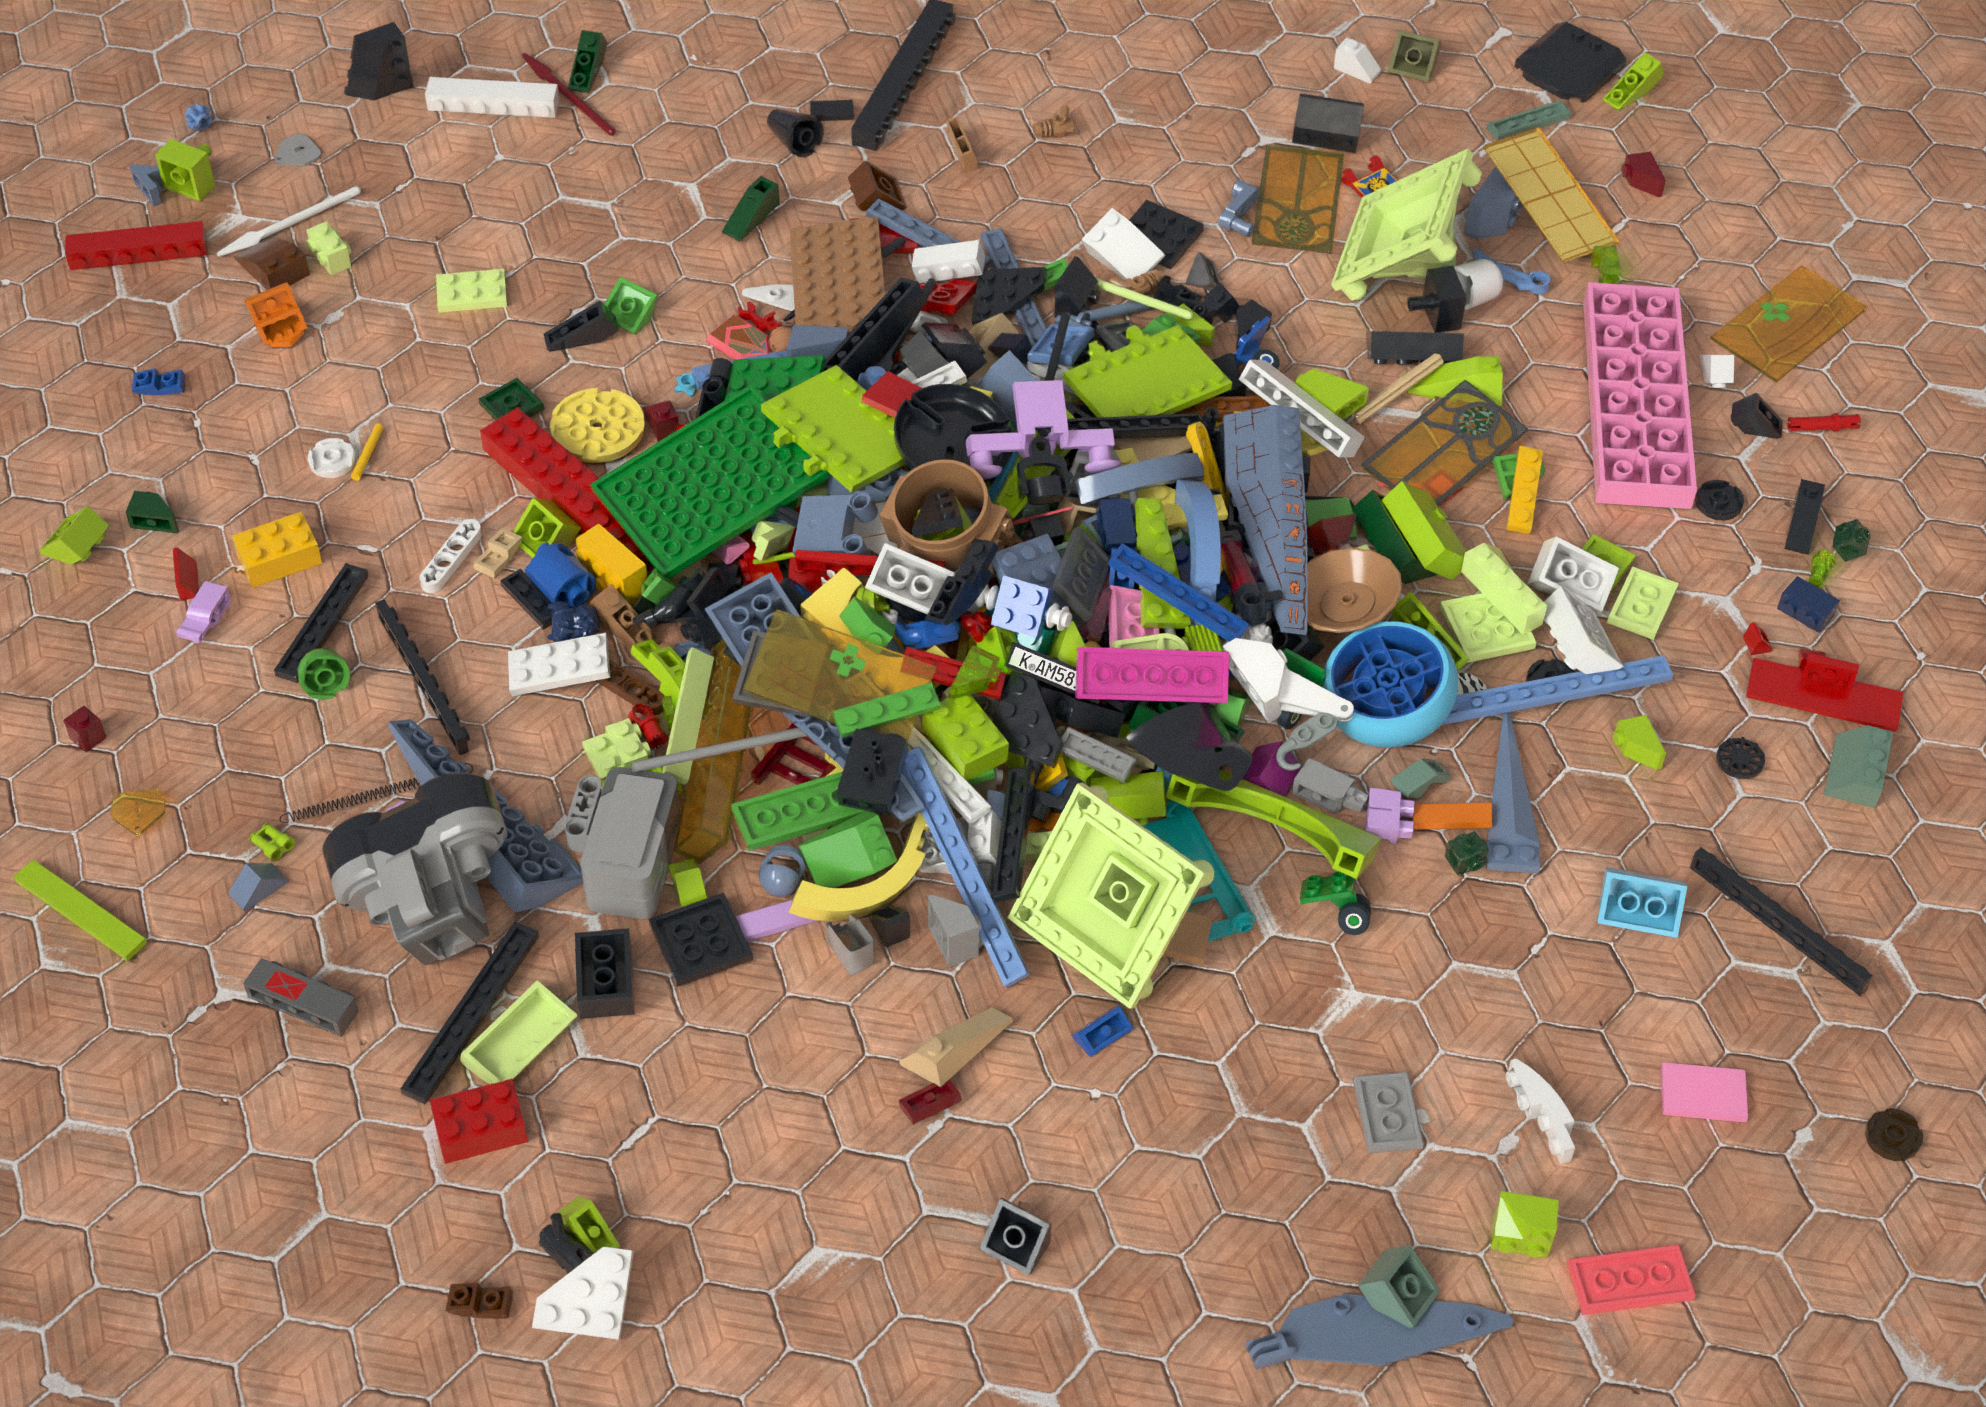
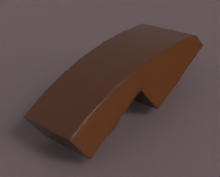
(479, 1302)

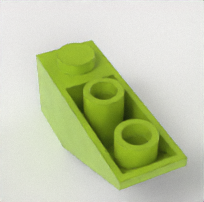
(1635, 83)

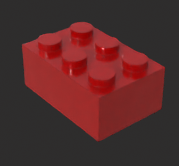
(478, 1121)

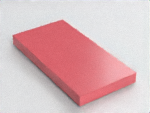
(1631, 1279)

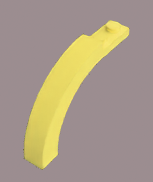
(837, 903)

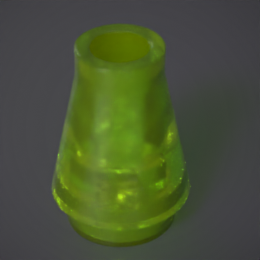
(1822, 565)

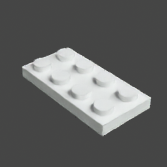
(558, 664)

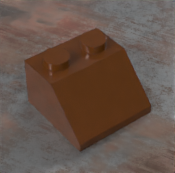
(872, 183)

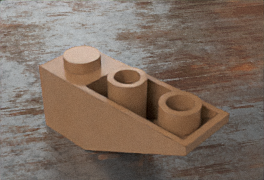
(617, 617)

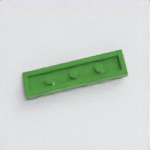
(886, 709)

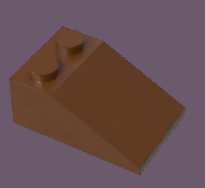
(274, 262)

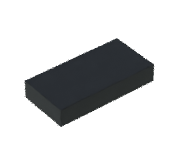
(832, 110)

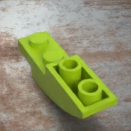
(663, 664)

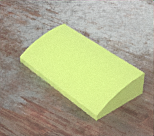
(518, 1035)

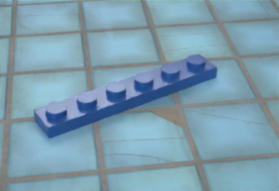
(1177, 593)

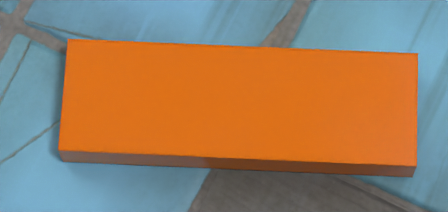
(1452, 816)

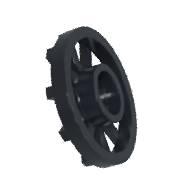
(1740, 758)

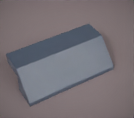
(1000, 380)

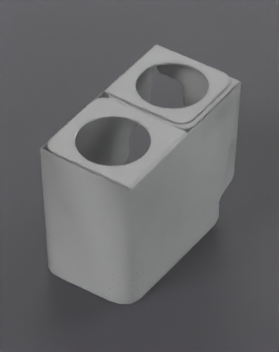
(854, 958)

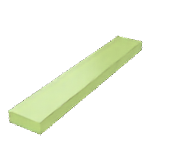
(689, 711)

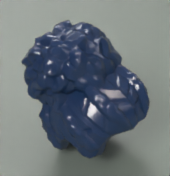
(572, 621)

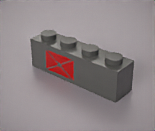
(301, 996)

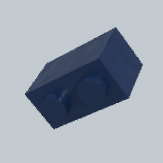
(1116, 523)
(1808, 604)

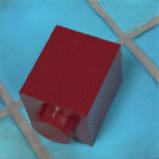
(84, 728)

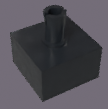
(1442, 299)

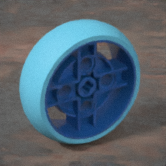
(1391, 683)

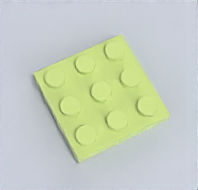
(1483, 629)

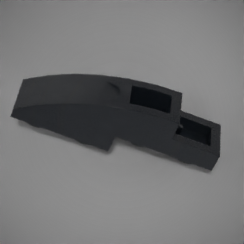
(962, 591)

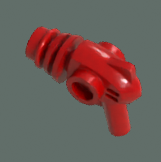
(976, 625)

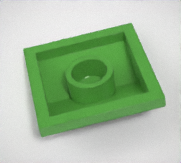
(631, 305)

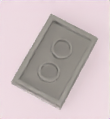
(1387, 1112)

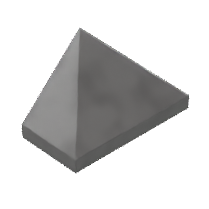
(1203, 273)

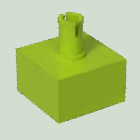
(186, 169)

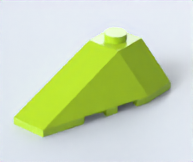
(1480, 371)

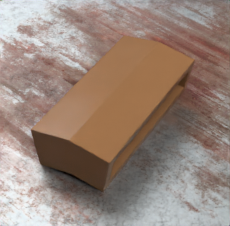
(961, 144)

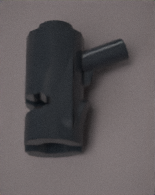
(562, 1245)

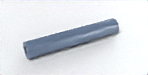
(1115, 310)

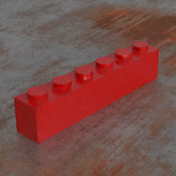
(135, 245)

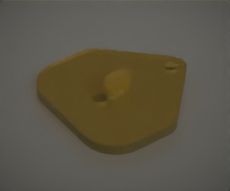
(134, 816)

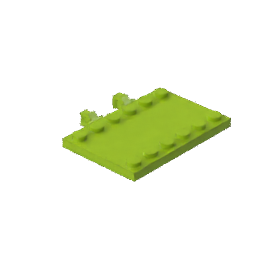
(1147, 376)
(836, 429)

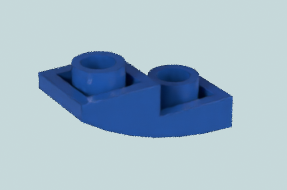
(153, 383)

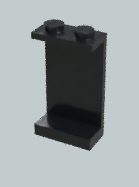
(708, 592)

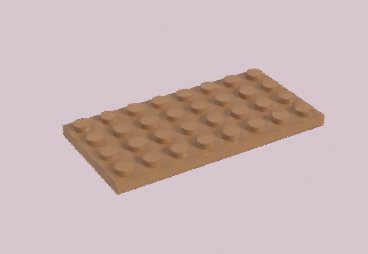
(836, 272)

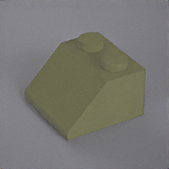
(1414, 56)

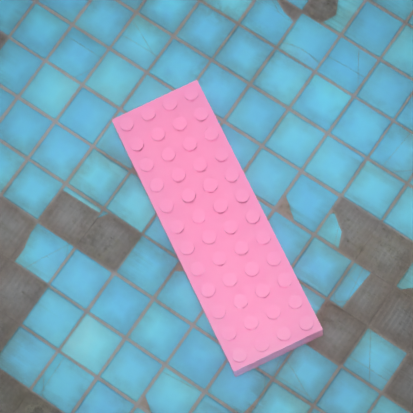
(1638, 396)

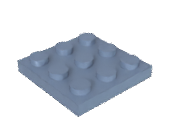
(1033, 562)

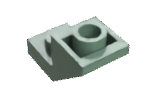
(1418, 777)

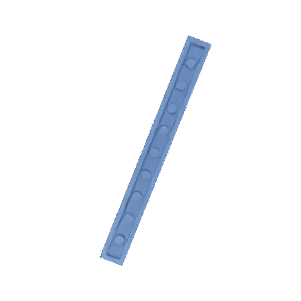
(1558, 689)
(964, 869)

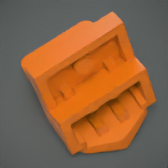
(277, 316)

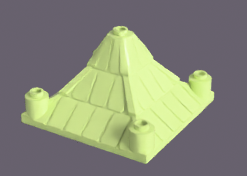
(1406, 226)
(1108, 895)

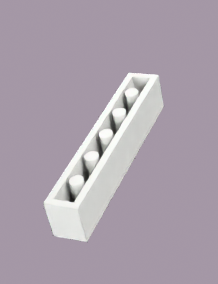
(492, 97)
(1314, 416)

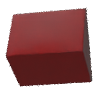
(1757, 640)

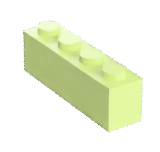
(1503, 588)

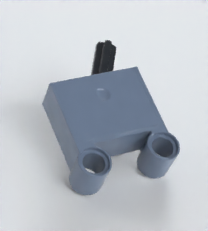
(828, 522)

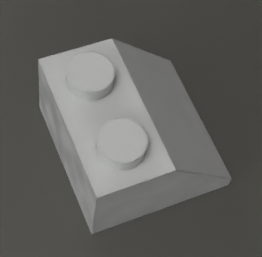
(954, 929)

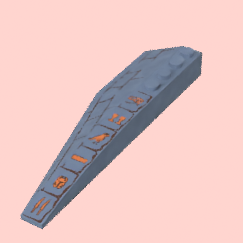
(1269, 494)

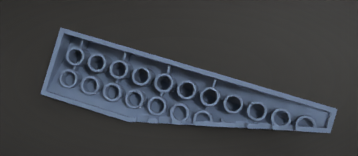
(752, 610)

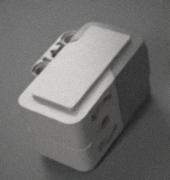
(624, 839)

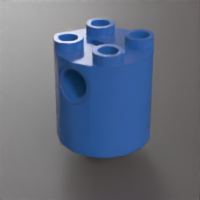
(561, 574)

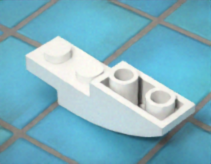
(1542, 1102)

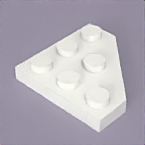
(589, 1297)

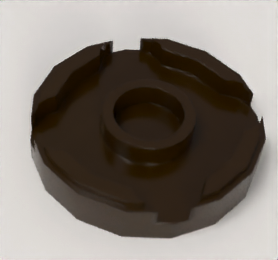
(1894, 1134)

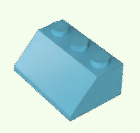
(1641, 902)

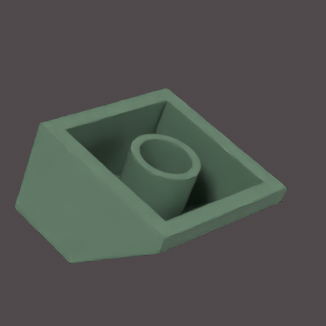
(1399, 1285)

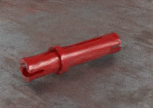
(1834, 422)

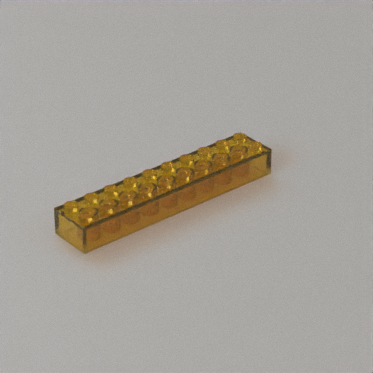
(714, 779)

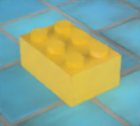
(276, 549)
(611, 563)

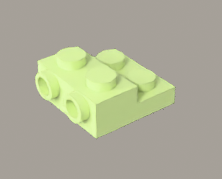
(616, 748)

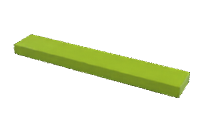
(80, 910)

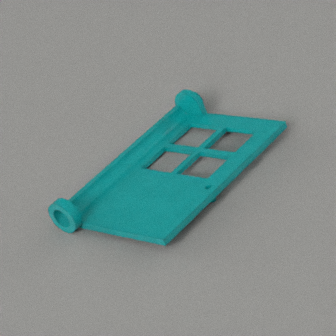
(1186, 836)

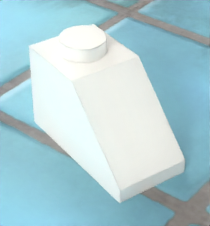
(1356, 61)
(1717, 369)

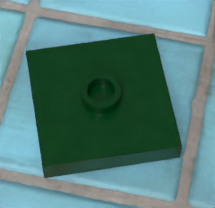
(509, 397)

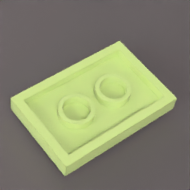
(471, 290)
(1642, 603)

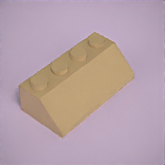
(985, 333)

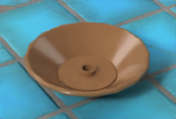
(1350, 589)

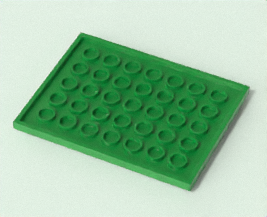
(705, 483)

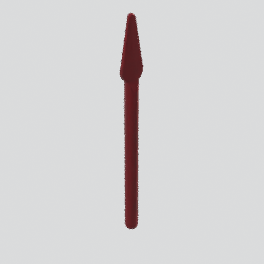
(545, 73)

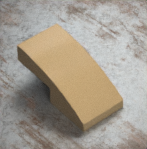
(499, 553)

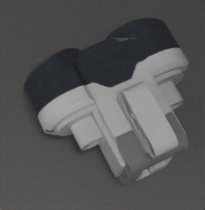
(422, 864)

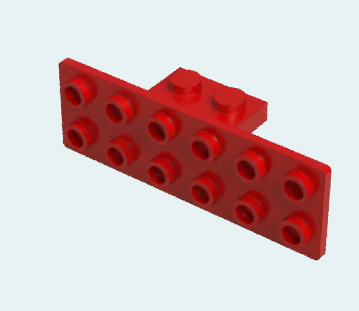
(1827, 689)

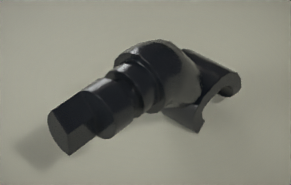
(673, 604)

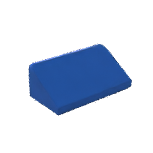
(1103, 1030)

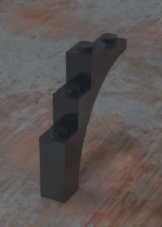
(1080, 712)

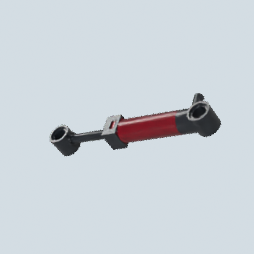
(1241, 578)

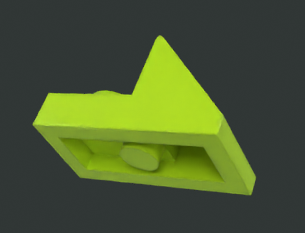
(687, 882)

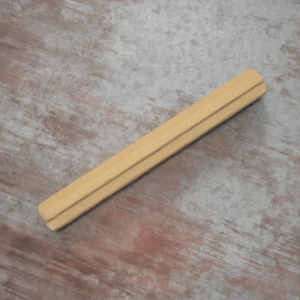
(1397, 388)

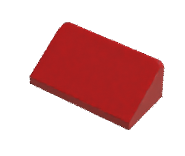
(185, 574)

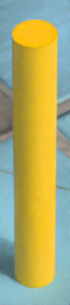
(367, 452)

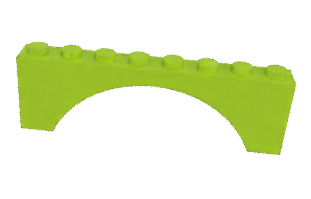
(1344, 845)

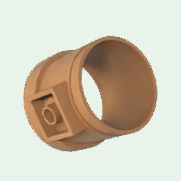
(971, 492)

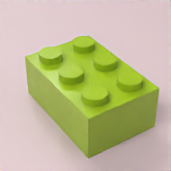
(965, 736)

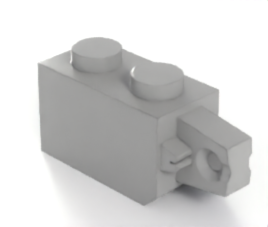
(1328, 788)

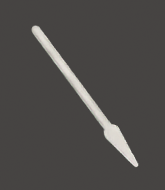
(252, 238)

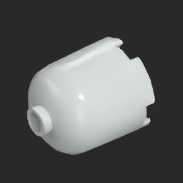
(1480, 281)

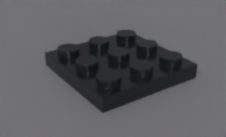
(1167, 230)
(700, 939)

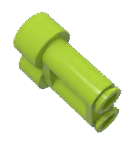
(275, 848)

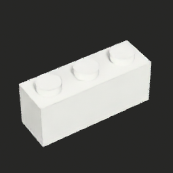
(948, 261)

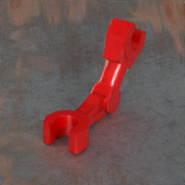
(764, 324)

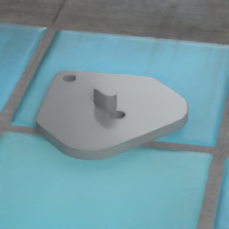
(297, 151)

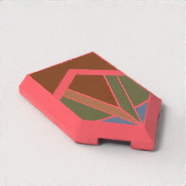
(739, 339)

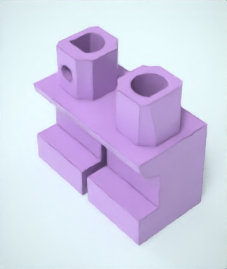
(1384, 815)

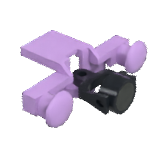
(1041, 406)

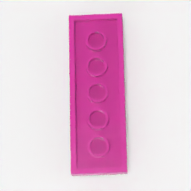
(1152, 675)

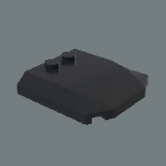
(1570, 62)

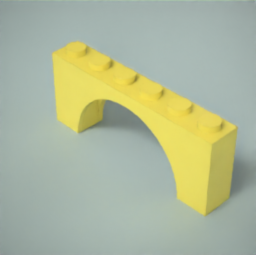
(832, 598)

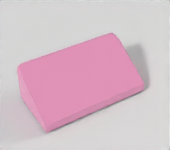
(731, 549)

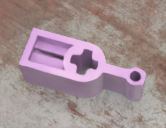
(204, 611)

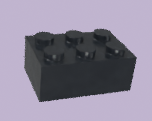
(604, 973)

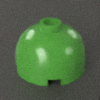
(323, 673)

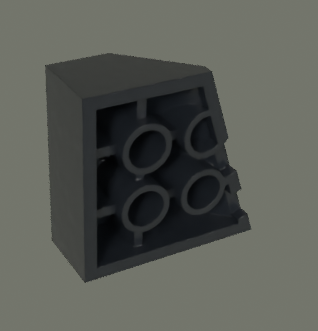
(378, 64)

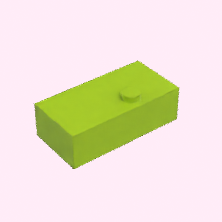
(1426, 529)

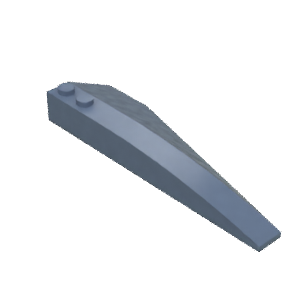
(527, 866)

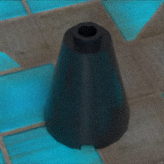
(796, 131)

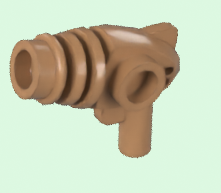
(1056, 125)
(1141, 284)

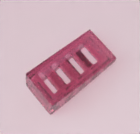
(1093, 629)

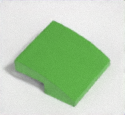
(1329, 508)

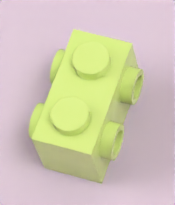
(329, 248)

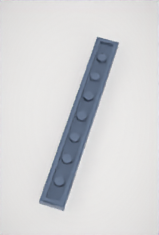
(1003, 258)

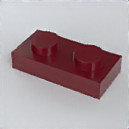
(929, 1101)

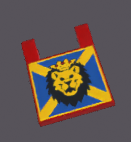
(1378, 179)

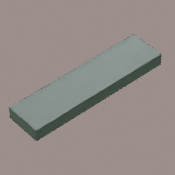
(1528, 120)

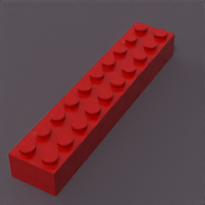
(551, 473)

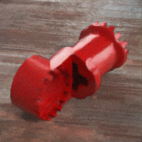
(649, 725)

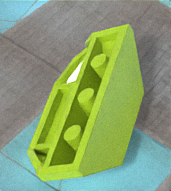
(1413, 612)

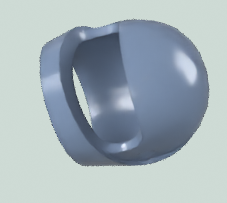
(779, 879)

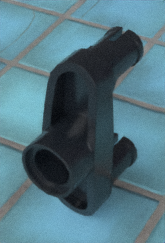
(1043, 802)

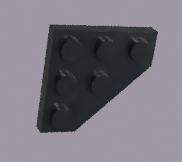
(1006, 290)
(1027, 721)

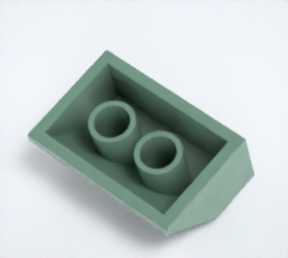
(1859, 765)

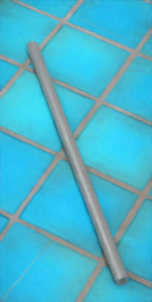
(717, 749)

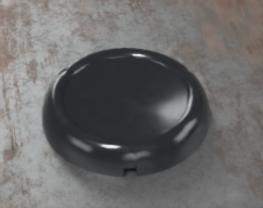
(941, 420)

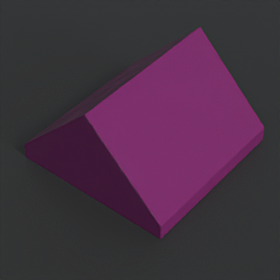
(1266, 771)

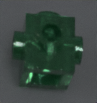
(1851, 540)
(1466, 853)

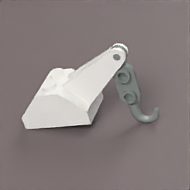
(1276, 688)

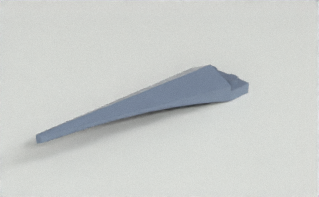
(1513, 835)

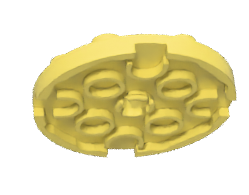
(620, 431)

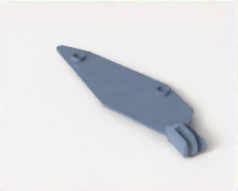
(1353, 1332)

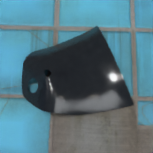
(1185, 745)

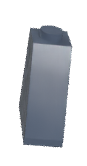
(814, 340)

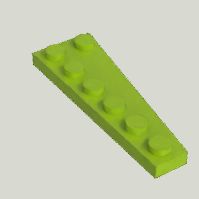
(1009, 495)
(1156, 546)

